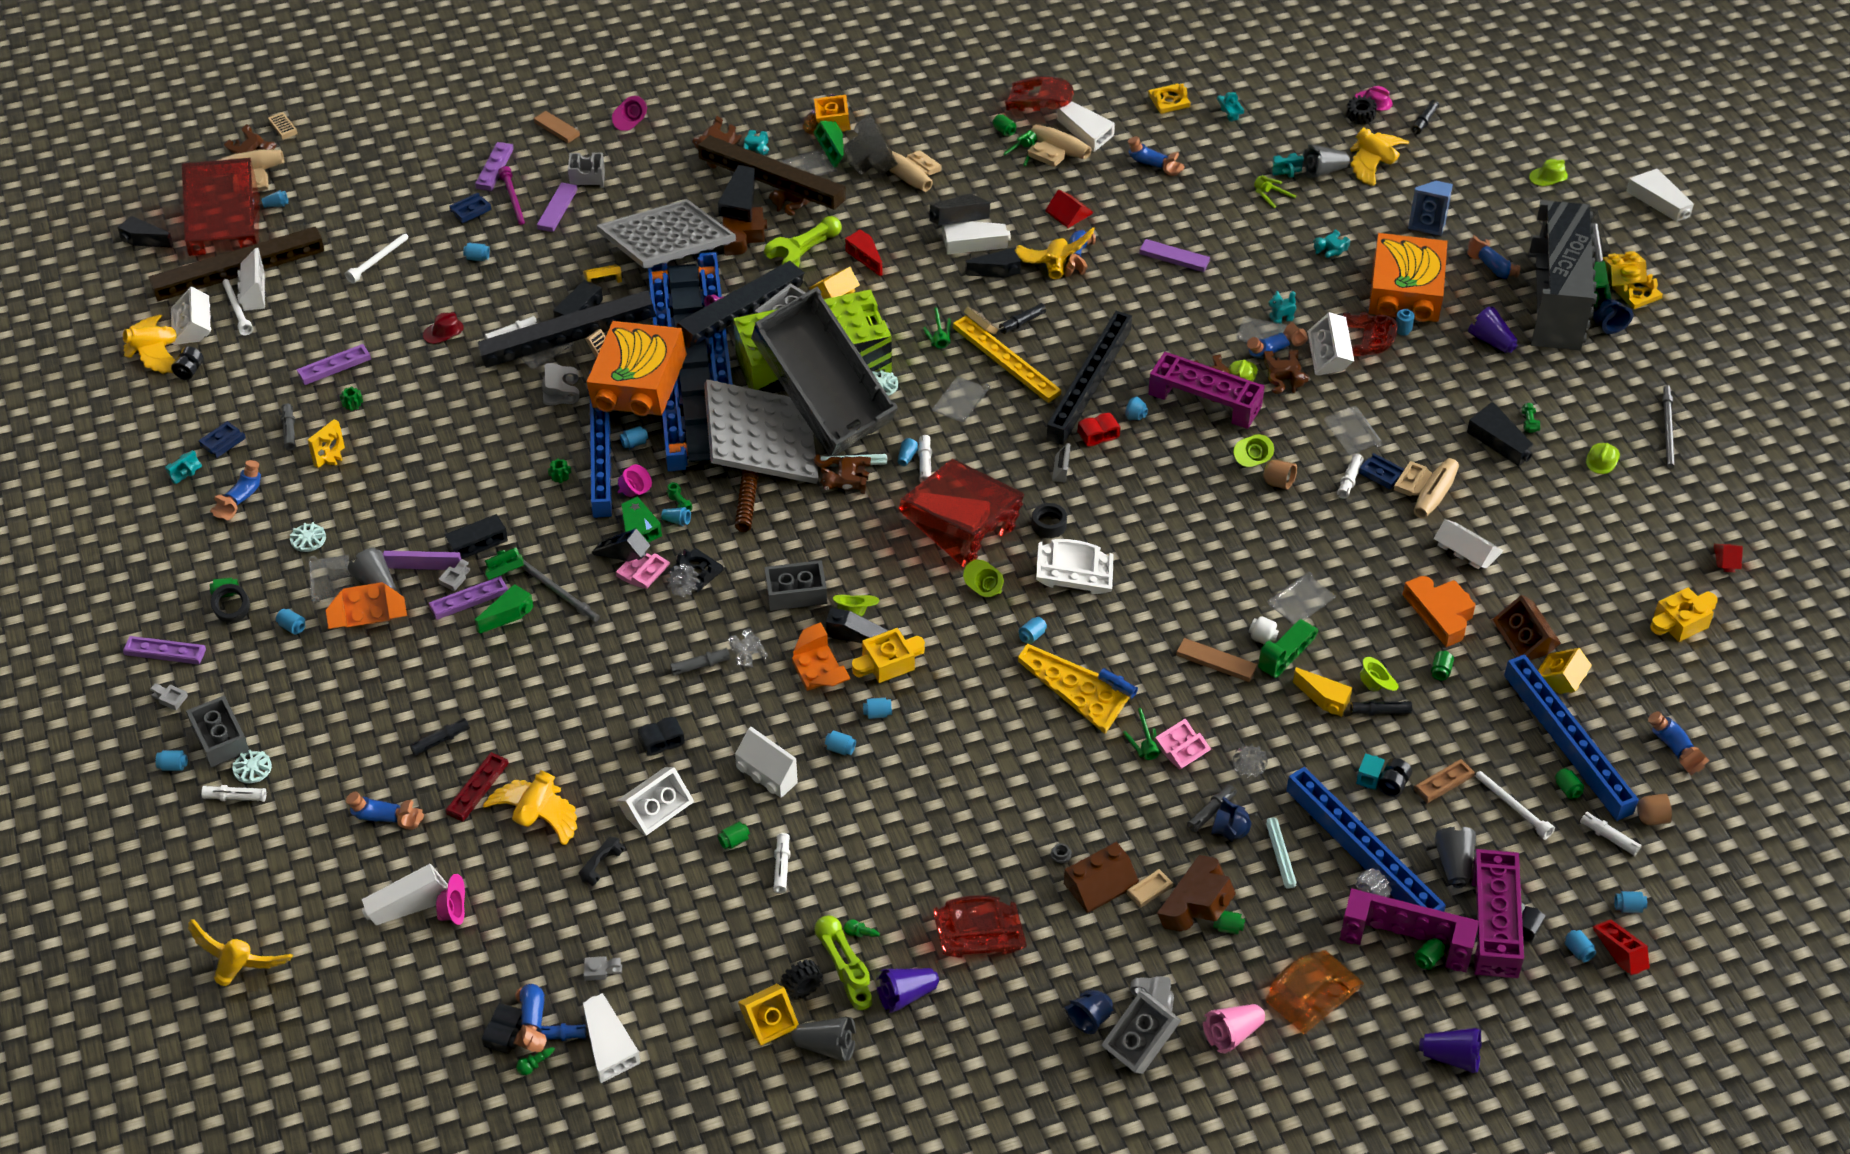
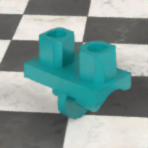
(1230, 105)
(1287, 165)
(183, 467)

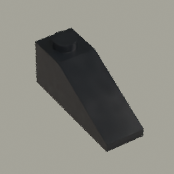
(143, 234)
(996, 264)
(624, 546)
(850, 626)

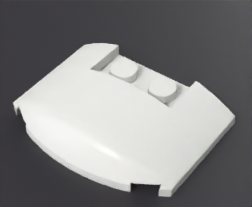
(1074, 566)

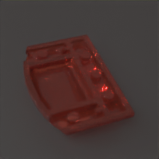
(978, 926)

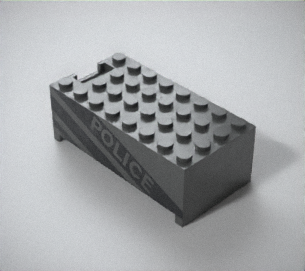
(1563, 274)
(823, 372)

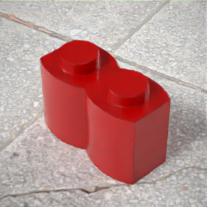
(1098, 429)

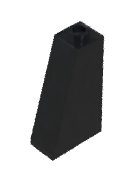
(739, 195)
(959, 209)
(1500, 434)

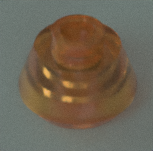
(810, 124)

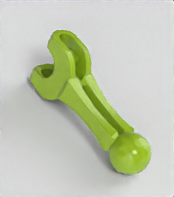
(795, 247)
(853, 975)

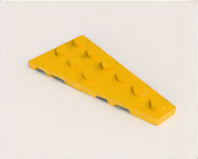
(1076, 686)

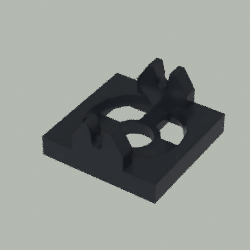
(705, 576)

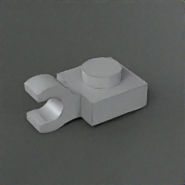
(454, 577)
(170, 697)
(597, 967)

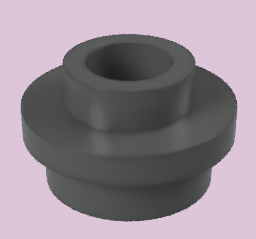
(1061, 849)

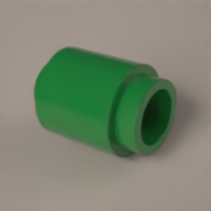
(1004, 125)
(219, 582)
(1442, 665)
(1569, 783)
(733, 835)
(1229, 923)
(1430, 953)

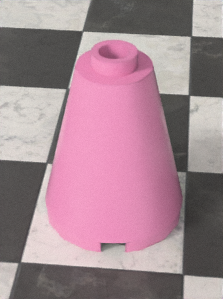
(1232, 1025)

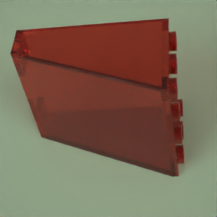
(220, 202)
(960, 507)

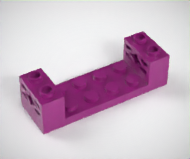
(1209, 383)
(1499, 913)
(1410, 920)

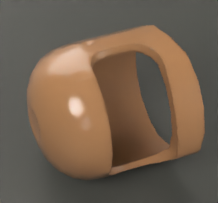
(1276, 474)
(1655, 809)

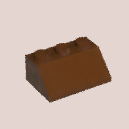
(1526, 629)
(1100, 877)

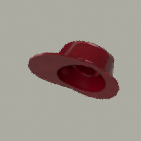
(444, 327)

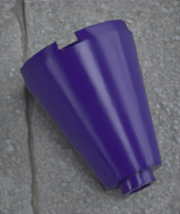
(1493, 330)
(904, 986)
(1454, 1048)

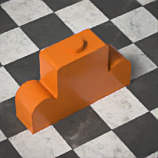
(1441, 607)

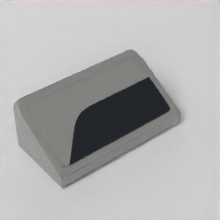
(1061, 464)

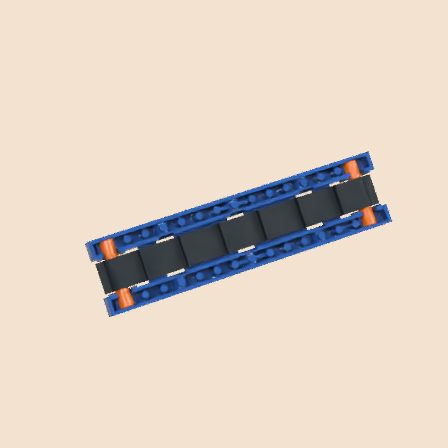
(689, 386)

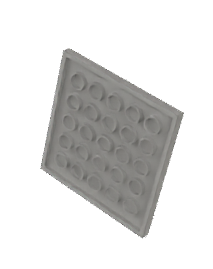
(666, 233)
(758, 432)

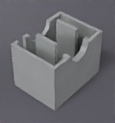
(586, 169)

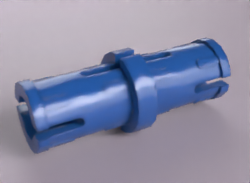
(1117, 683)
(564, 1031)

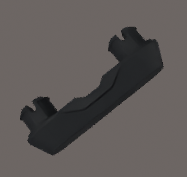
(588, 872)

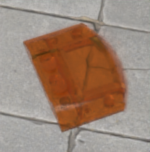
(1311, 989)

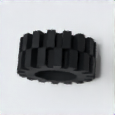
(1369, 109)
(801, 979)

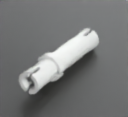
(517, 325)
(925, 454)
(1348, 481)
(225, 792)
(1602, 828)
(781, 855)

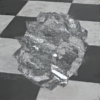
(682, 580)
(1250, 760)
(1373, 882)

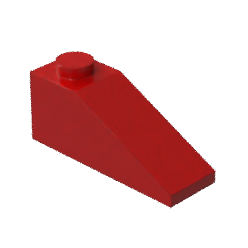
(864, 250)
(1624, 947)

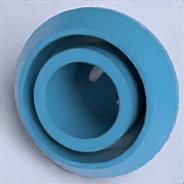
(1136, 409)

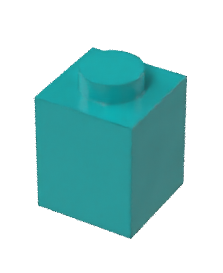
(1370, 771)

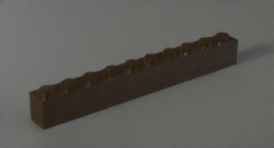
(773, 172)
(226, 266)

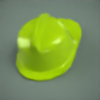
(1550, 173)
(1244, 369)
(1253, 450)
(1602, 458)
(983, 578)
(855, 604)
(1376, 676)

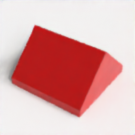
(1067, 209)

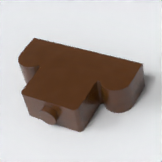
(745, 232)
(1200, 894)

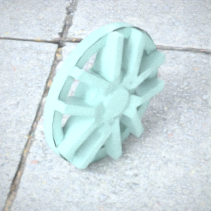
(887, 381)
(307, 537)
(252, 766)

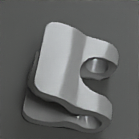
(557, 384)
(1157, 987)

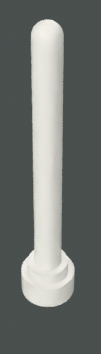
(354, 274)
(244, 326)
(1543, 828)

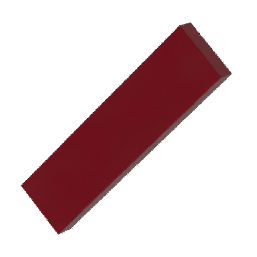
(477, 787)

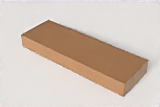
(557, 127)
(1444, 781)

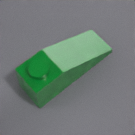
(831, 140)
(506, 609)

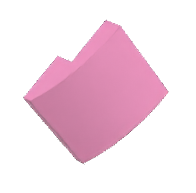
(643, 571)
(1181, 744)

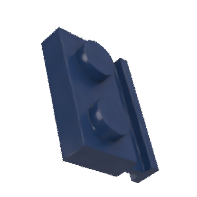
(470, 207)
(222, 439)
(1381, 471)

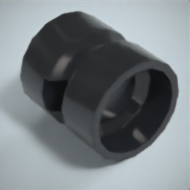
(187, 363)
(1394, 777)

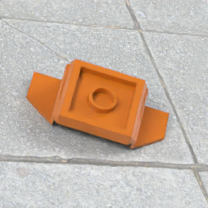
(365, 606)
(816, 661)

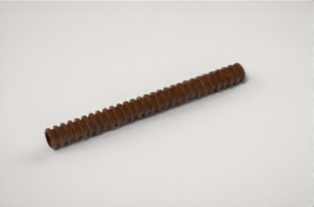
(746, 500)

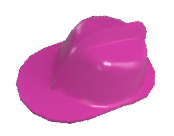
(1380, 95)
(629, 113)
(634, 481)
(451, 901)

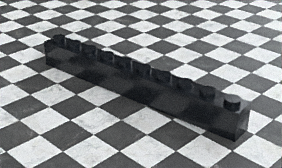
(738, 303)
(565, 329)
(1089, 378)

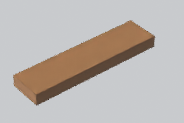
(1216, 660)

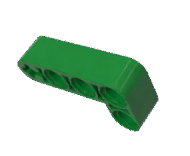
(1277, 657)

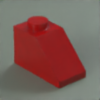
(1728, 556)

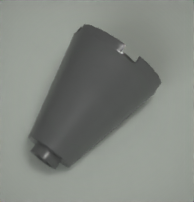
(1323, 160)
(371, 568)
(1456, 853)
(827, 1037)

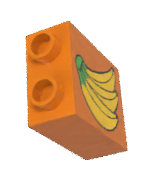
(1408, 276)
(636, 368)

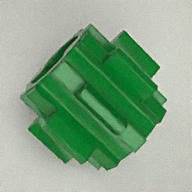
(351, 398)
(559, 470)

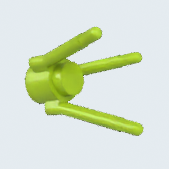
(1264, 184)

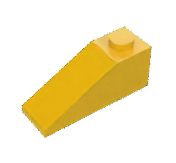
(1324, 692)

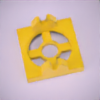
(1164, 106)
(603, 271)
(1635, 301)
(327, 434)

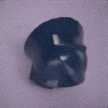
(1612, 316)
(1231, 821)
(1094, 1010)

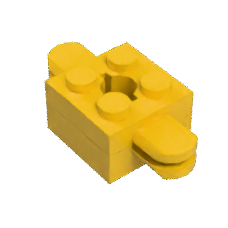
(1625, 268)
(1684, 614)
(886, 646)

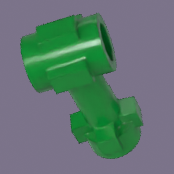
(1530, 424)
(674, 494)

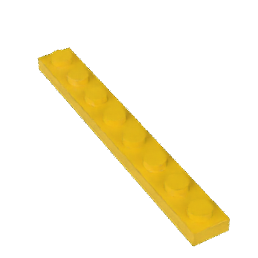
(1007, 359)

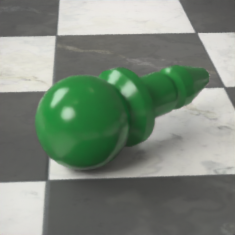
(854, 928)
(526, 1065)

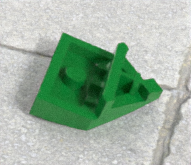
(503, 563)

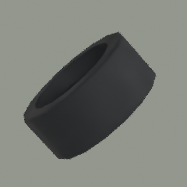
(1049, 531)
(230, 588)

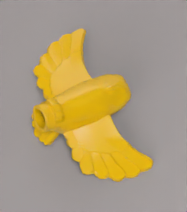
(1372, 150)
(1054, 255)
(150, 343)
(536, 801)
(232, 955)

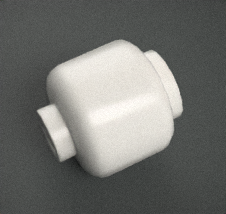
(1263, 630)

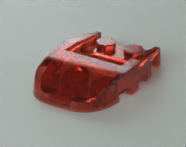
(1053, 94)
(1378, 333)

